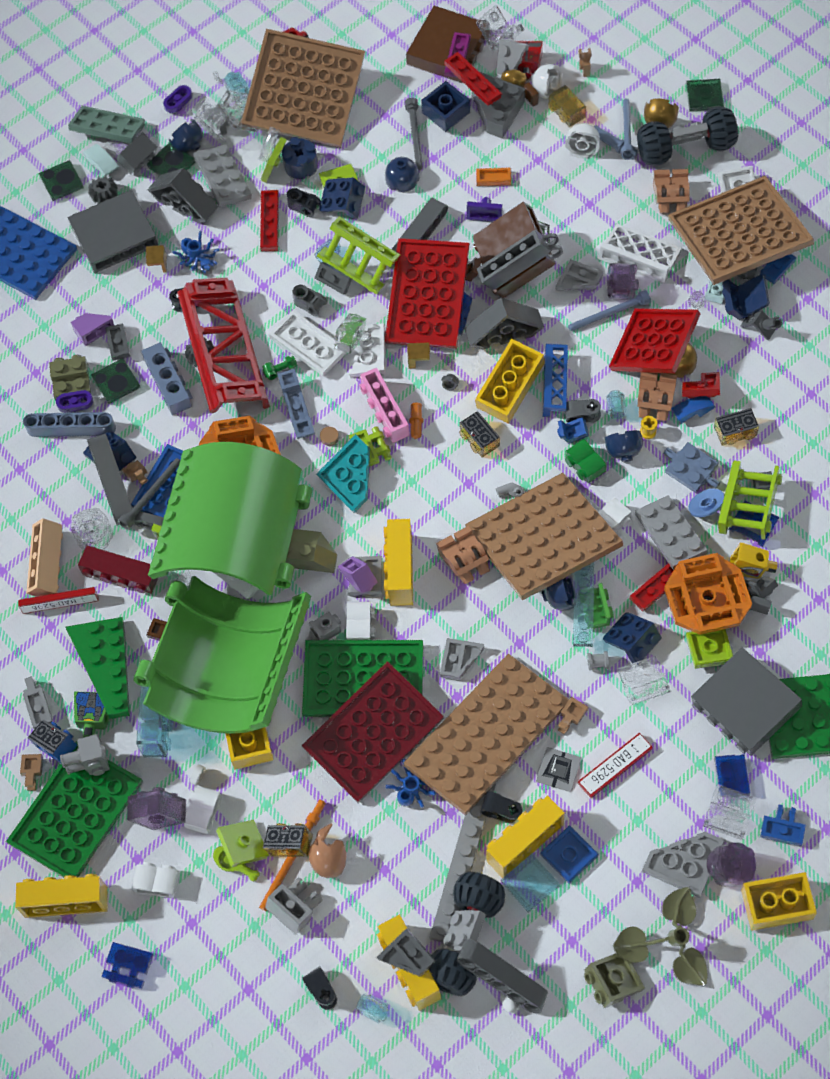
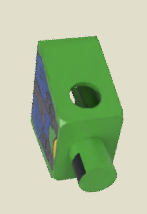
(89, 712)

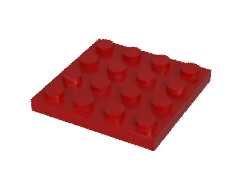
(654, 340)

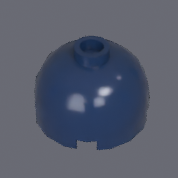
(187, 137)
(401, 174)
(624, 445)
(560, 594)

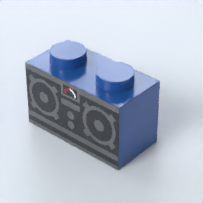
(52, 740)

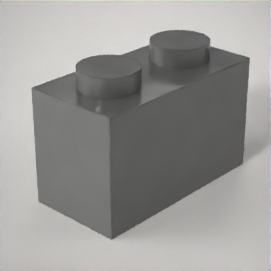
(137, 153)

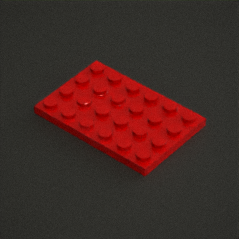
(427, 293)

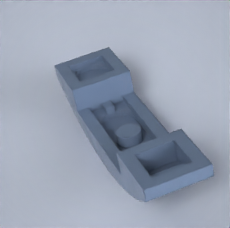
(295, 404)

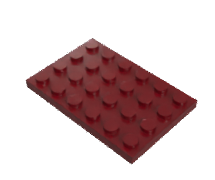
(372, 732)

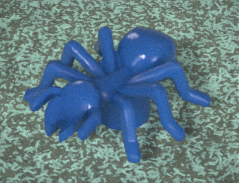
(193, 250)
(409, 789)

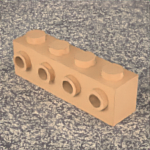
(44, 558)

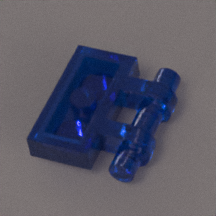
(128, 958)

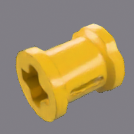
(651, 422)

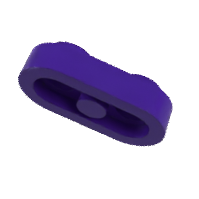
(175, 101)
(75, 401)

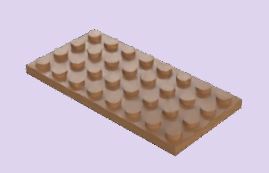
(486, 734)

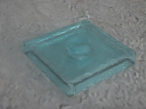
(530, 883)

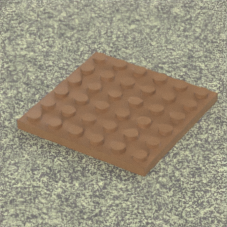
(303, 87)
(740, 230)
(544, 536)

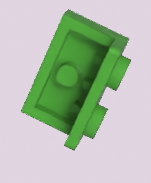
(602, 613)

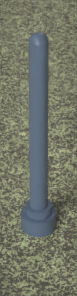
(628, 149)
(642, 299)

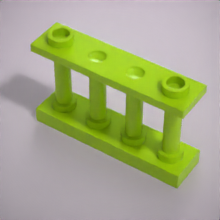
(365, 242)
(734, 489)

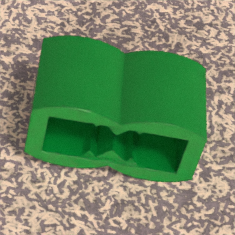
(585, 461)

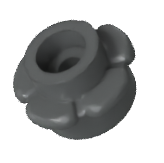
(450, 382)

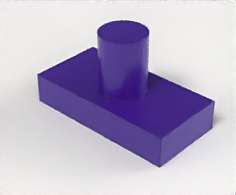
(484, 210)

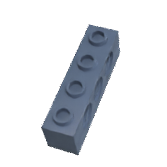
(176, 401)

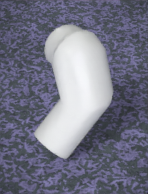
(509, 1005)

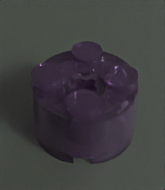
(622, 281)
(731, 864)

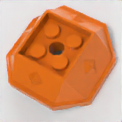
(241, 430)
(709, 577)

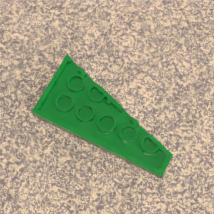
(104, 658)

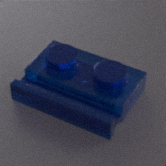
(732, 772)

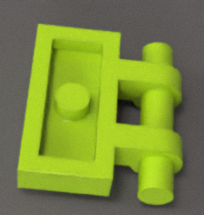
(376, 436)

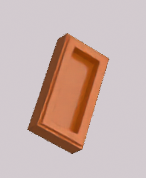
(493, 176)

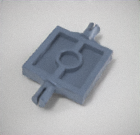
(691, 467)

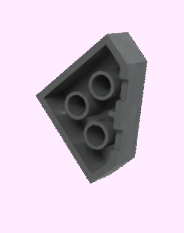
(501, 113)
(183, 194)
(502, 323)

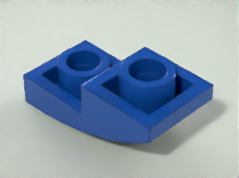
(691, 407)

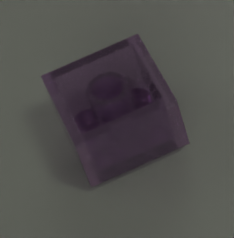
(156, 809)

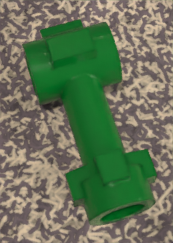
(271, 371)

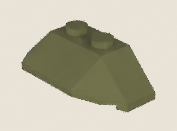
(311, 552)

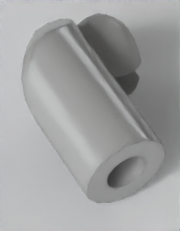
(511, 489)

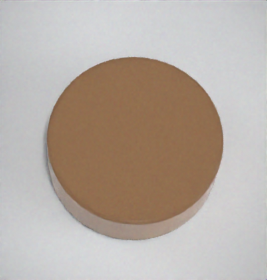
(329, 436)

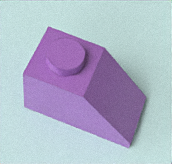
(91, 326)
(358, 574)

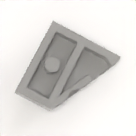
(459, 657)

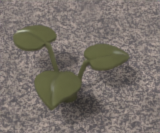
(680, 908)

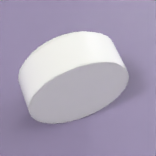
(197, 774)

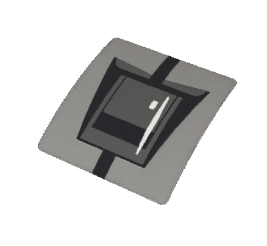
(558, 769)

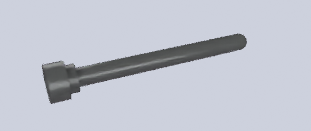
(411, 106)
(127, 520)

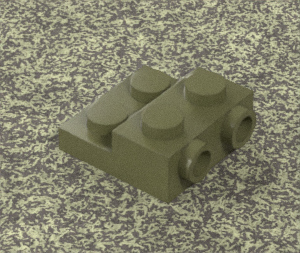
(69, 375)
(612, 980)

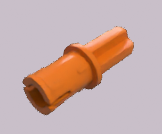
(416, 420)

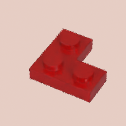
(708, 386)

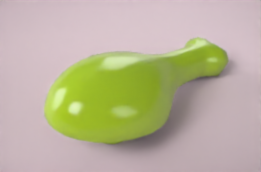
(223, 863)

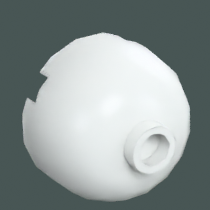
(547, 80)
(582, 140)

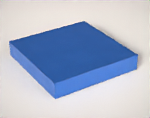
(569, 854)

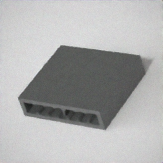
(112, 231)
(746, 702)

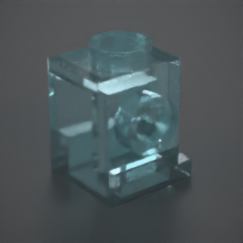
(235, 81)

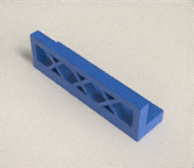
(548, 381)

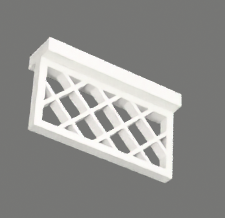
(646, 267)

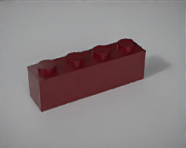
(116, 569)

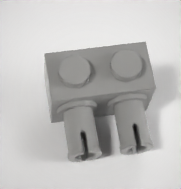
(90, 756)
(289, 908)

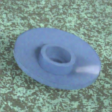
(706, 503)

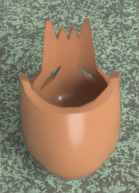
(327, 859)

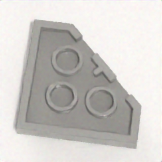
(683, 862)

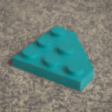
(349, 473)

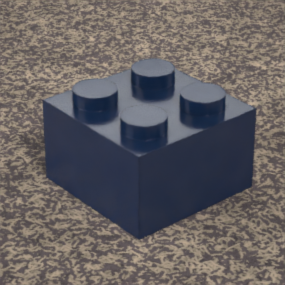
(445, 106)

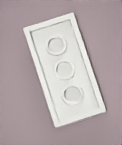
(307, 343)

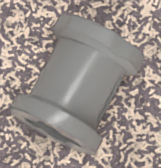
(598, 660)

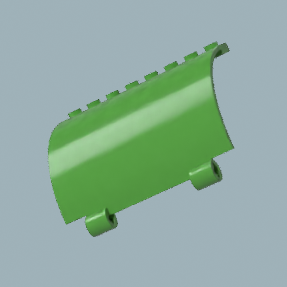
(232, 515)
(221, 658)

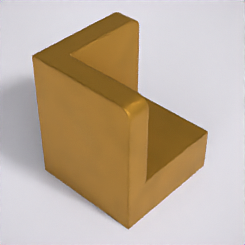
(156, 256)
(417, 352)

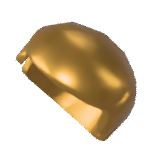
(514, 77)

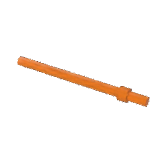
(312, 820)

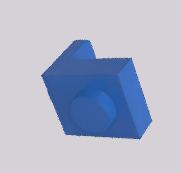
(573, 430)

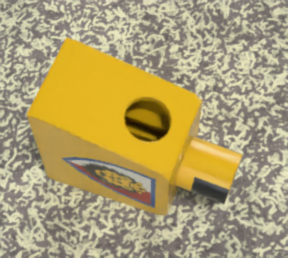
(752, 561)

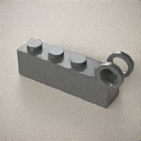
(518, 258)

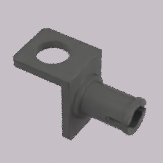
(763, 323)

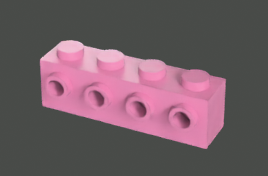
(384, 404)

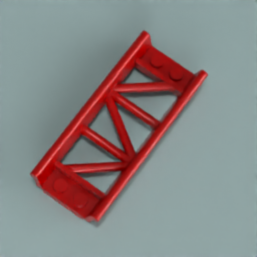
(215, 292)

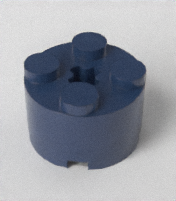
(299, 158)

